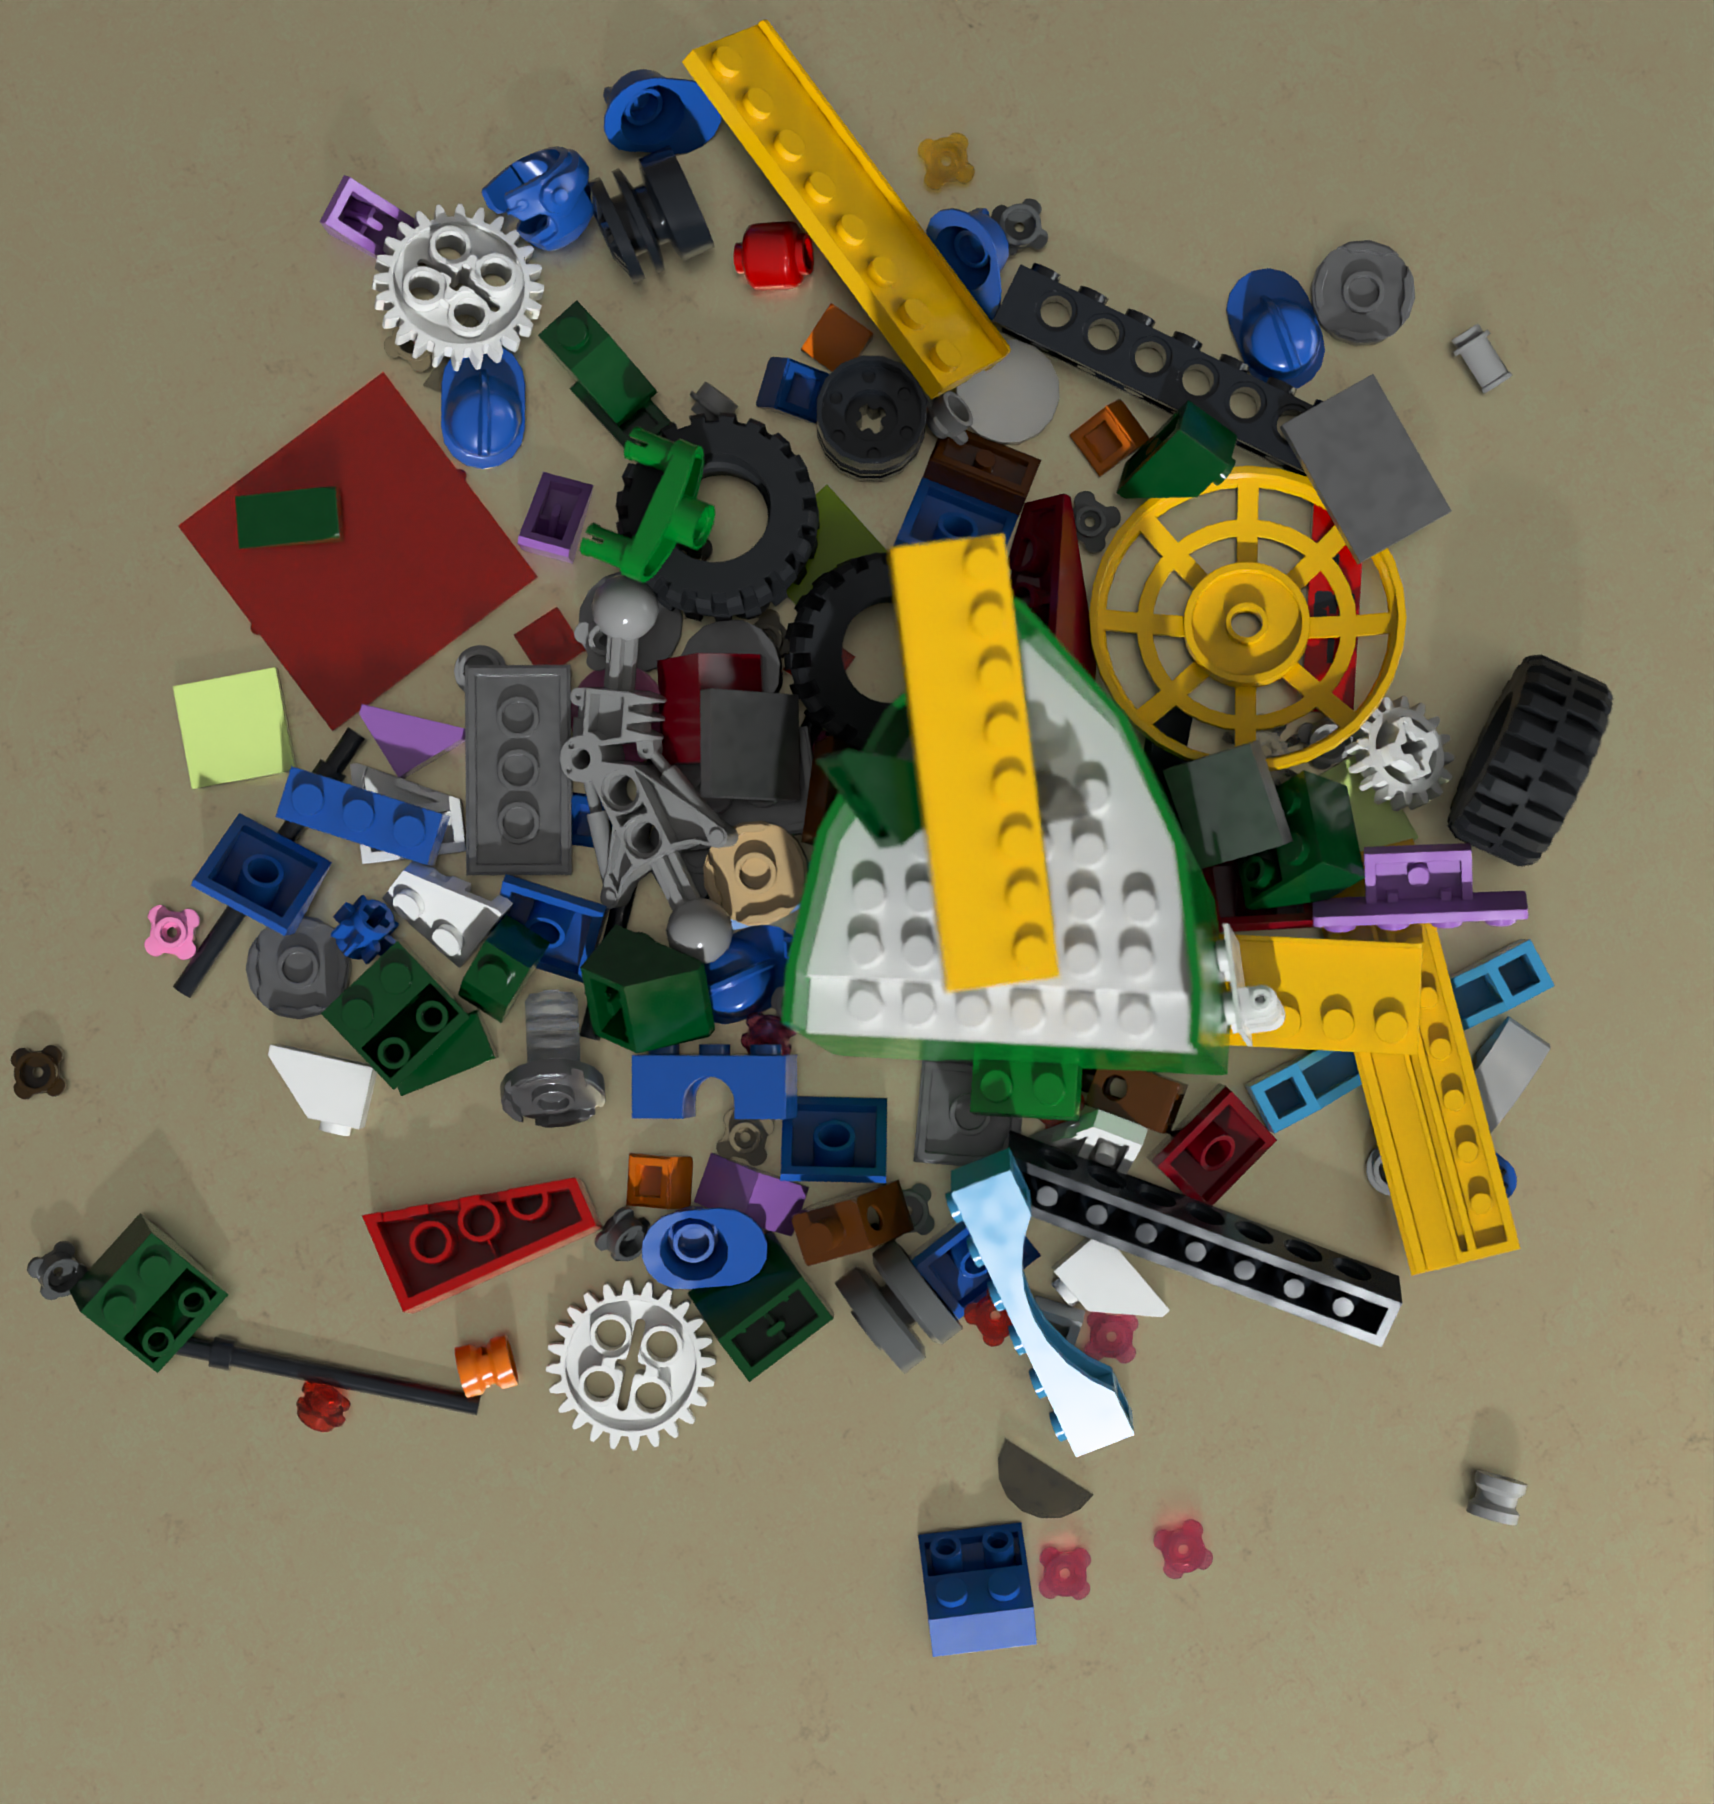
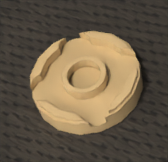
(759, 875)

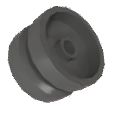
(893, 1309)

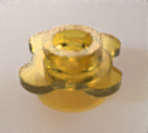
(951, 147)

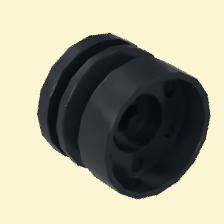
(650, 214)
(877, 389)

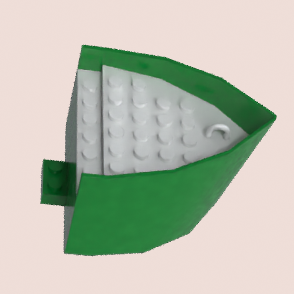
(1126, 914)

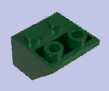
(1323, 849)
(645, 993)
(396, 1014)
(147, 1293)
(765, 1315)

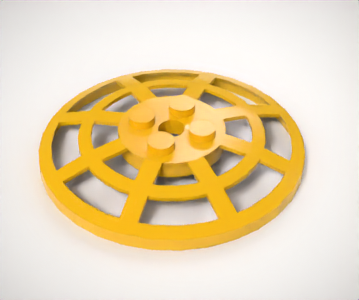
(1239, 590)

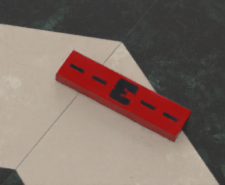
(1322, 602)

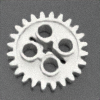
(433, 321)
(585, 1353)

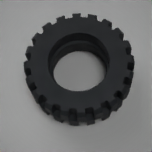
(778, 556)
(818, 641)
(1530, 760)

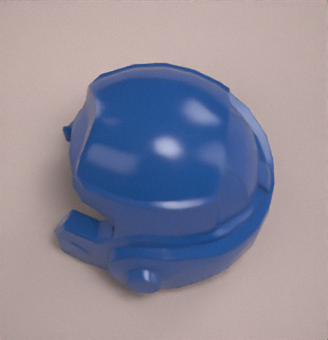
(546, 194)

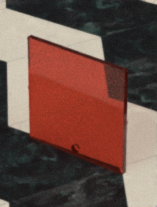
(405, 582)

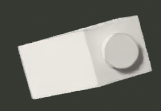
(326, 1086)
(1104, 1282)

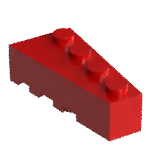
(469, 1240)

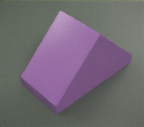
(362, 217)
(556, 518)
(410, 740)
(752, 1192)

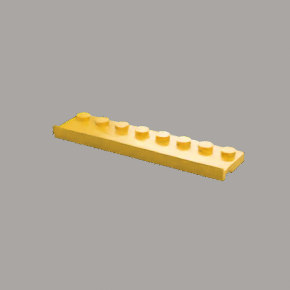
(847, 207)
(973, 762)
(1337, 993)
(1434, 1122)

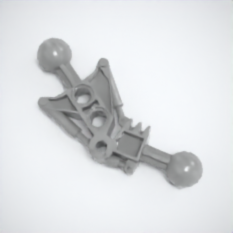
(664, 794)

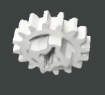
(1401, 755)

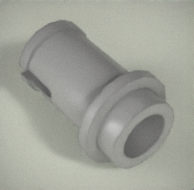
(1481, 358)

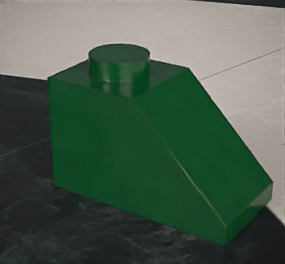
(597, 363)
(1180, 457)
(879, 792)
(502, 968)

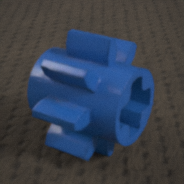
(364, 929)

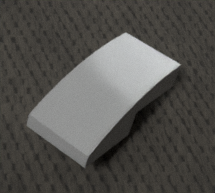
(1506, 1067)

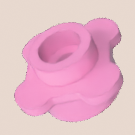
(185, 924)

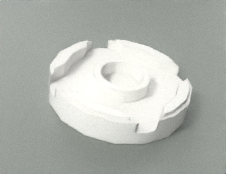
(1013, 397)

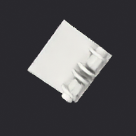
(1246, 1008)

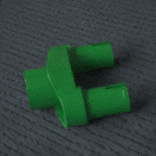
(671, 515)

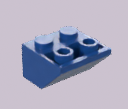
(977, 1589)

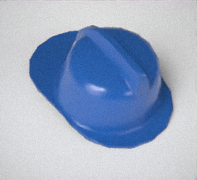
(658, 111)
(974, 250)
(1275, 327)
(483, 410)
(747, 973)
(704, 1248)

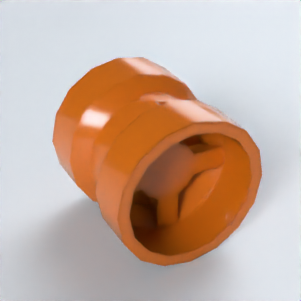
(486, 1366)

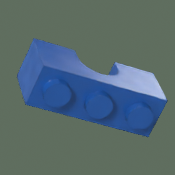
(362, 816)
(760, 1081)

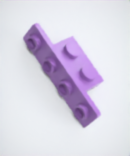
(1419, 887)

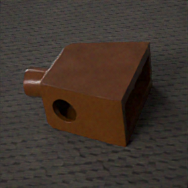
(1149, 1099)
(842, 1225)

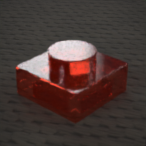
(550, 640)

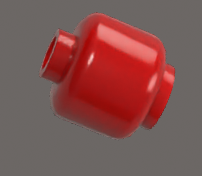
(774, 255)

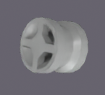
(1496, 1497)

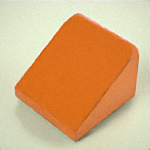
(836, 339)
(1109, 436)
(659, 1181)

